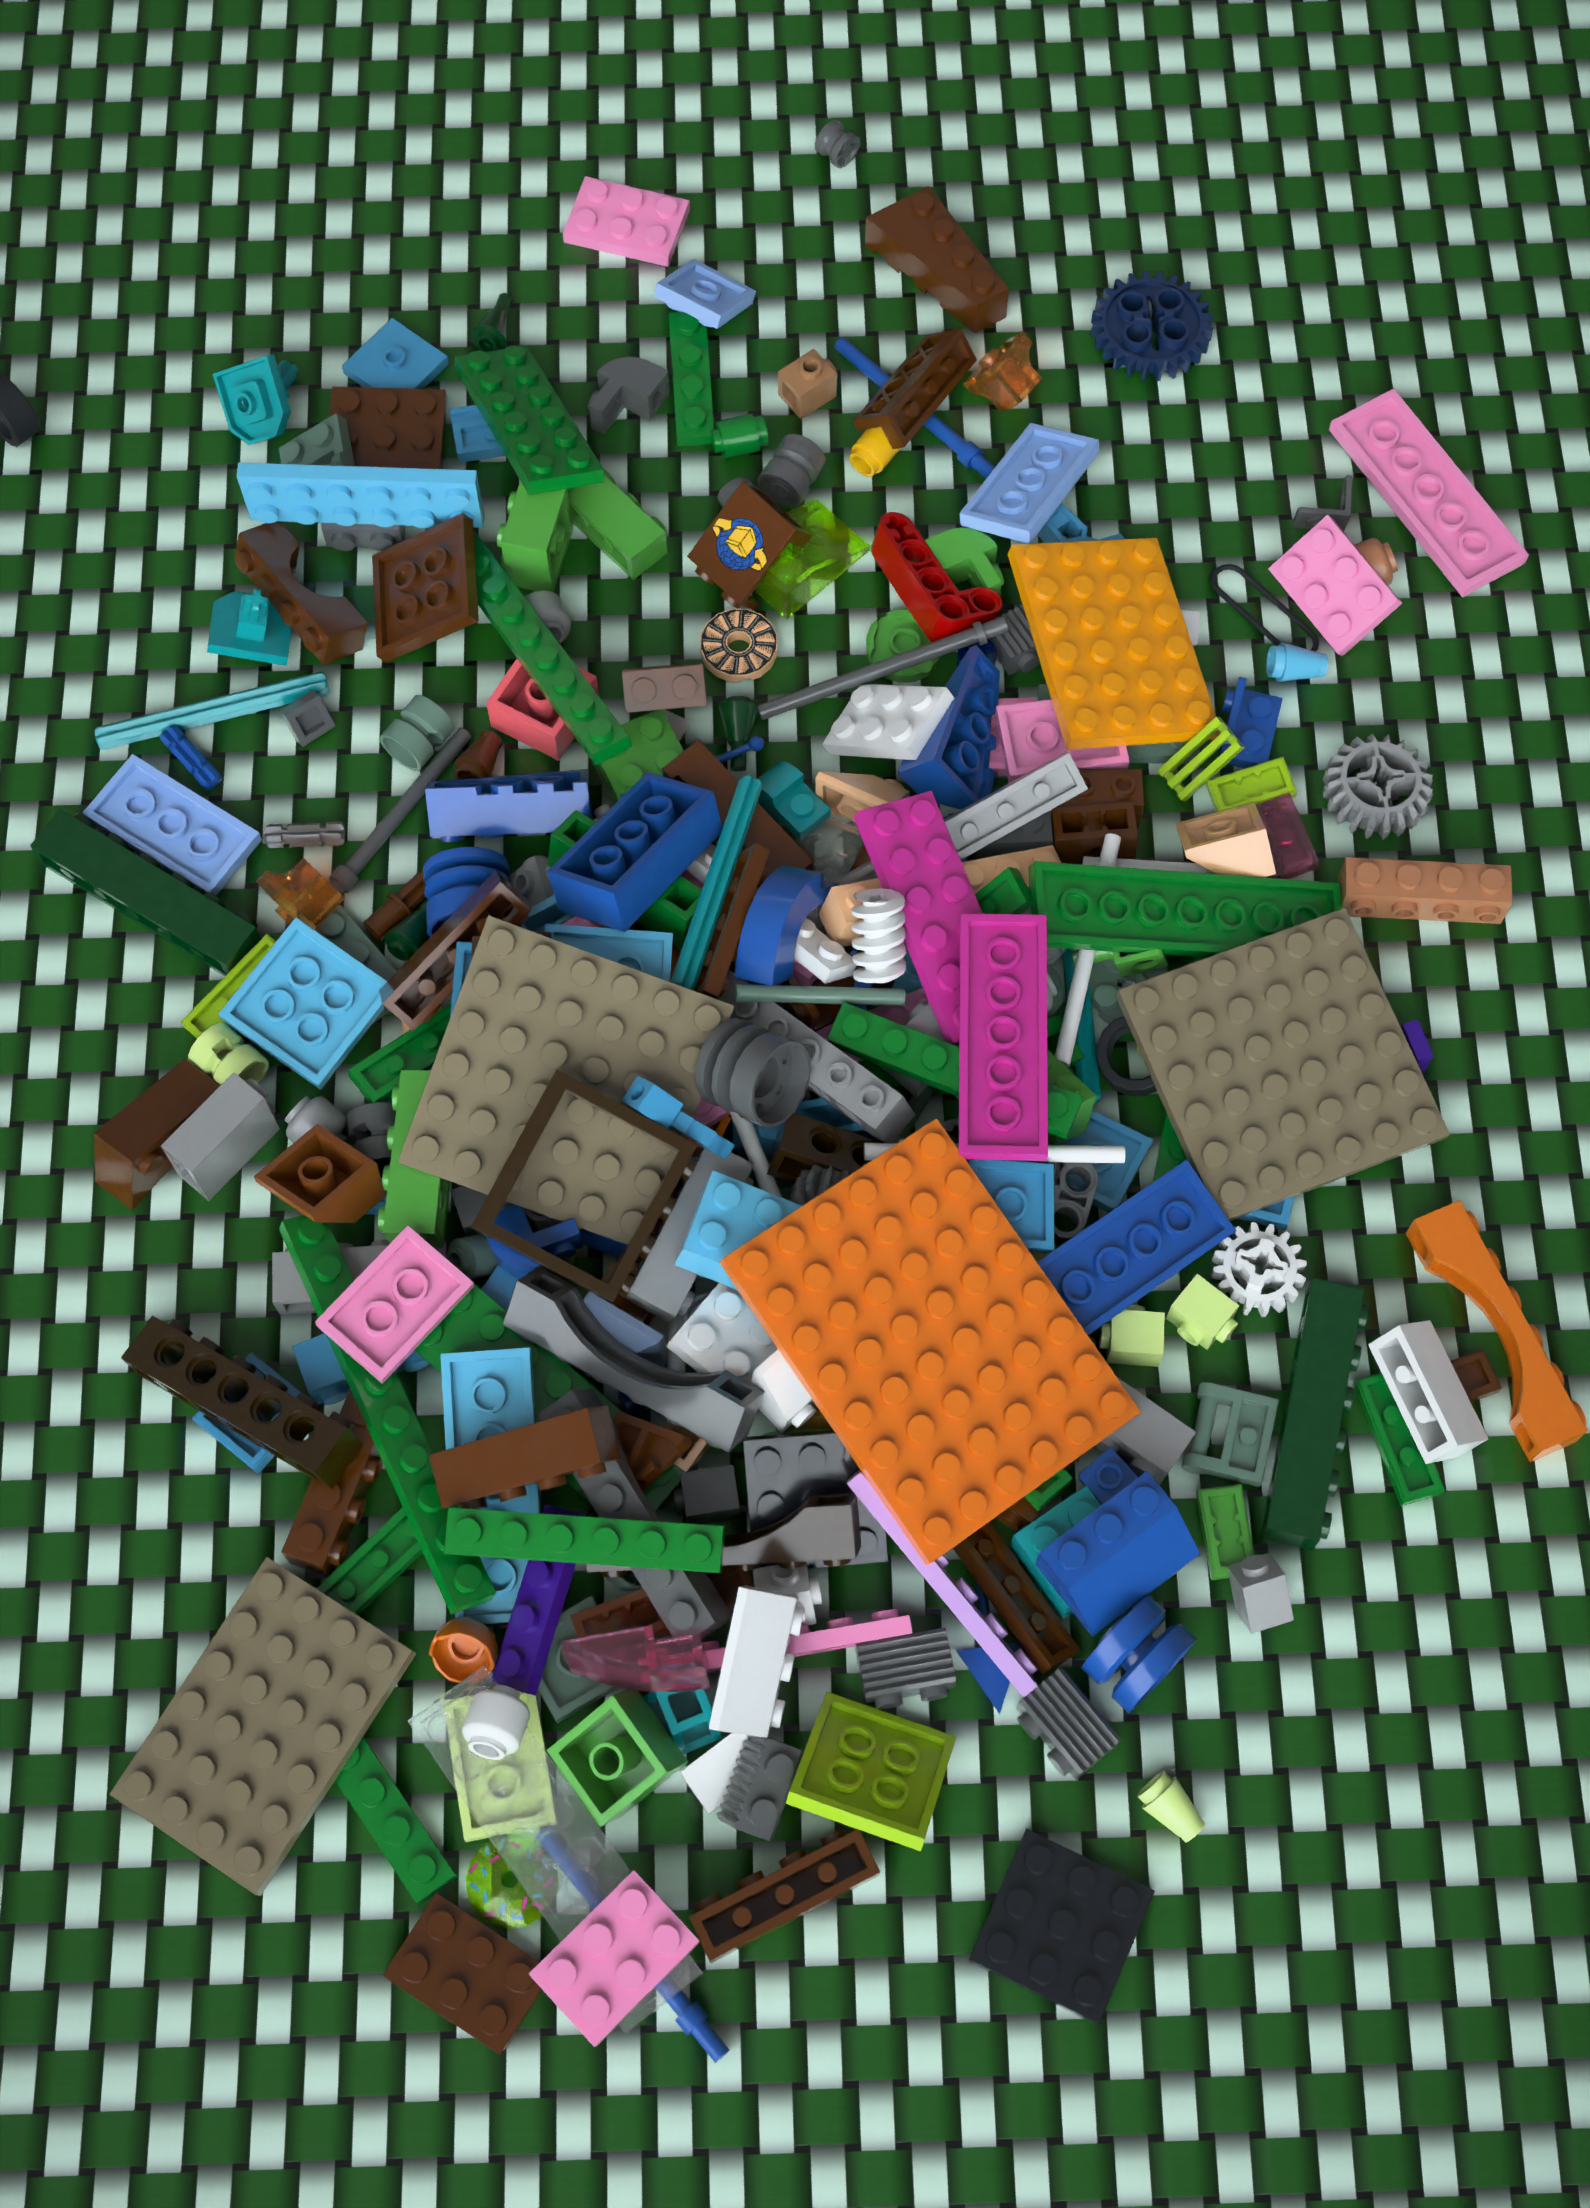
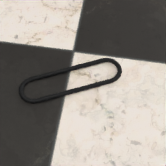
(1268, 595)

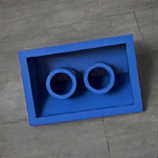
(1118, 1554)

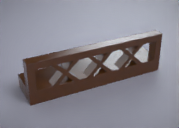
(918, 386)

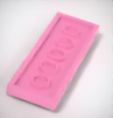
(1428, 492)

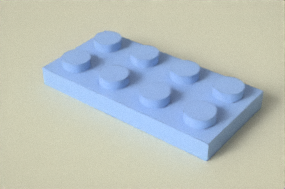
(1029, 483)
(172, 825)

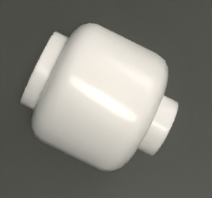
(495, 1722)

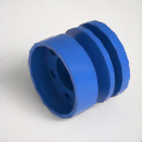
(454, 877)

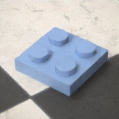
(704, 294)

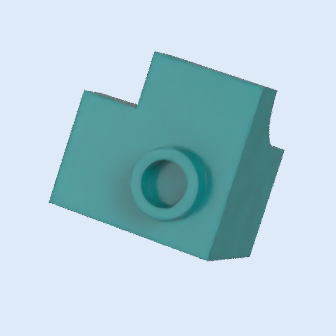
(684, 1717)

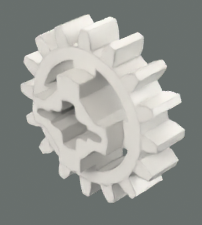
(1275, 1272)

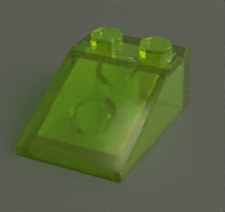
(808, 570)

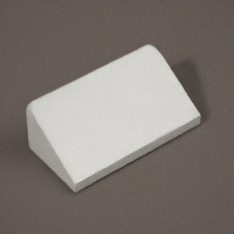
(711, 1771)

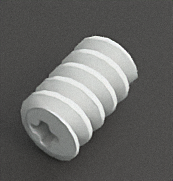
(882, 935)

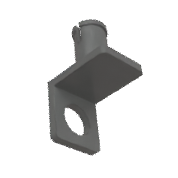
(1308, 517)

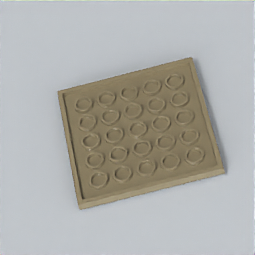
(543, 1009)
(1282, 1064)

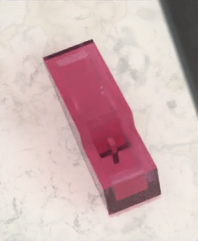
(640, 1661)

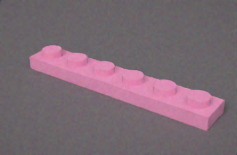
(839, 1635)

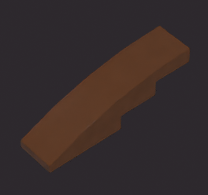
(637, 1611)

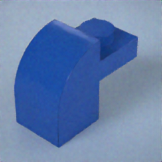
(560, 1240)

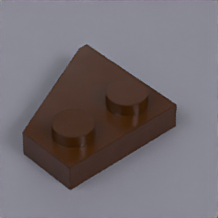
(648, 1447)

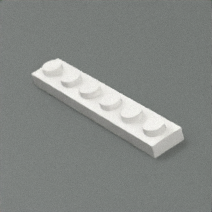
(812, 950)

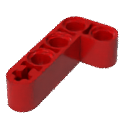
(924, 582)

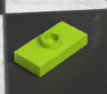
(1251, 785)

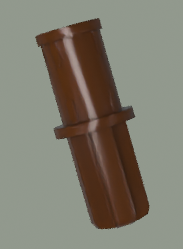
(396, 907)

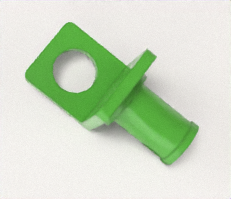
(1127, 964)

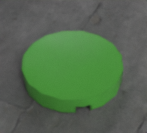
(895, 635)

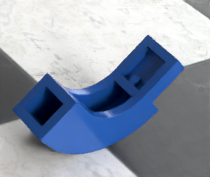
(774, 924)

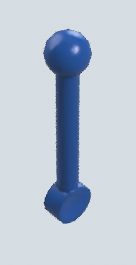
(755, 743)

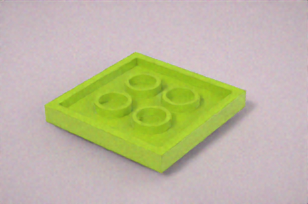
(872, 1771)

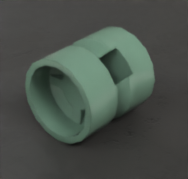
(413, 738)

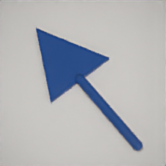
(983, 1668)

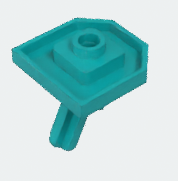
(256, 397)
(248, 628)

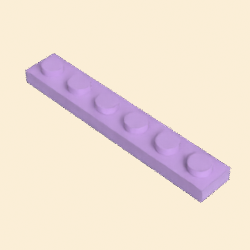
(956, 1594)

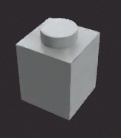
(1260, 1592)

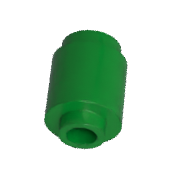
(739, 435)

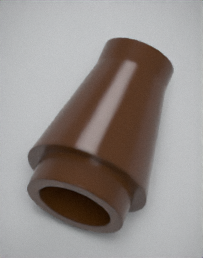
(479, 758)

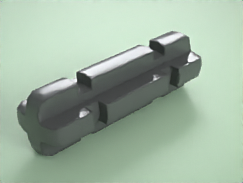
(305, 834)

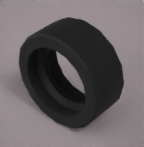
(17, 416)
(1115, 1079)

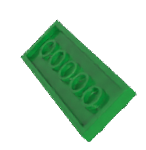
(528, 420)

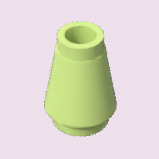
(1171, 1806)

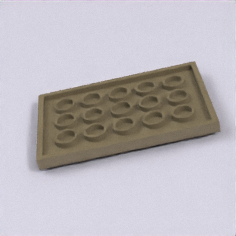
(262, 1726)

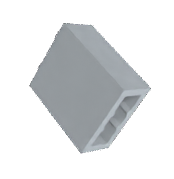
(222, 1135)

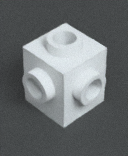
(794, 1583)

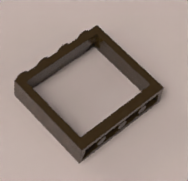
(642, 1239)

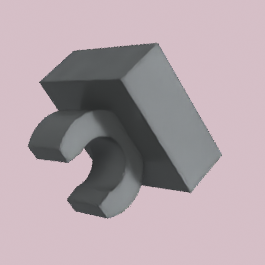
(307, 718)

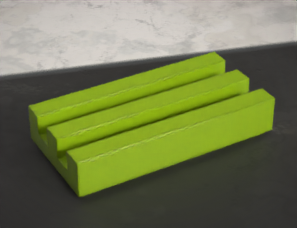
(1188, 749)

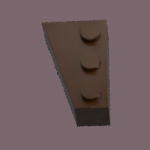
(129, 1144)

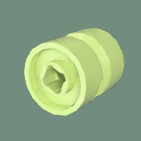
(222, 1051)

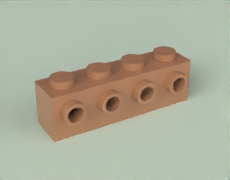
(1425, 890)

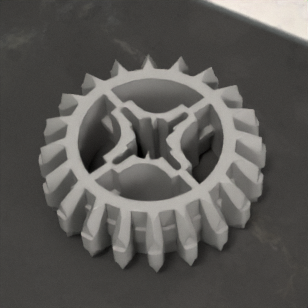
(1389, 769)

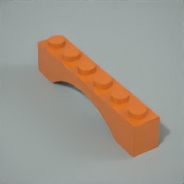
(1541, 1409)

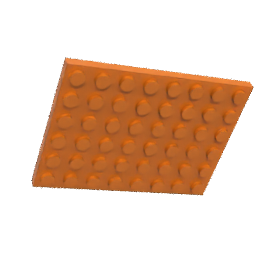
(930, 1340)

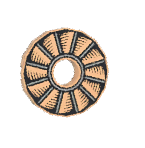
(733, 626)

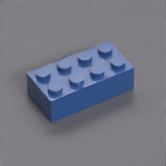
(635, 851)

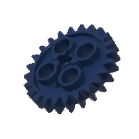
(1125, 330)

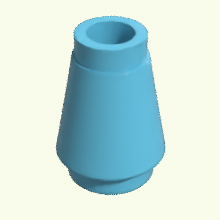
(1294, 663)

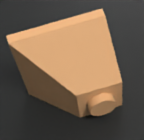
(854, 792)
(1228, 842)

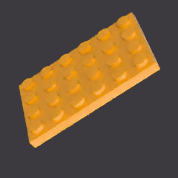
(1111, 642)

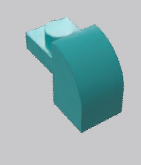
(791, 800)

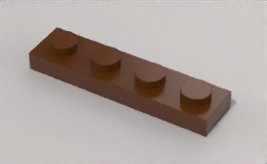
(723, 949)
(1016, 1599)

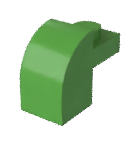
(969, 556)

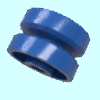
(1134, 1649)

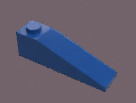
(957, 753)

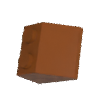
(324, 1178)

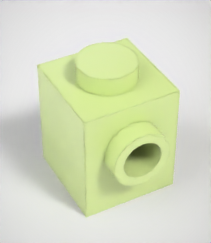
(1203, 1314)
(1134, 1337)

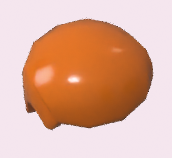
(463, 1648)

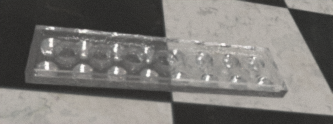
(536, 1826)

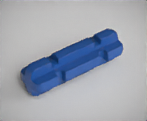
(191, 757)

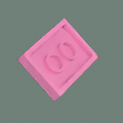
(626, 221)
(1335, 585)
(1033, 737)
(394, 1304)
(614, 1958)

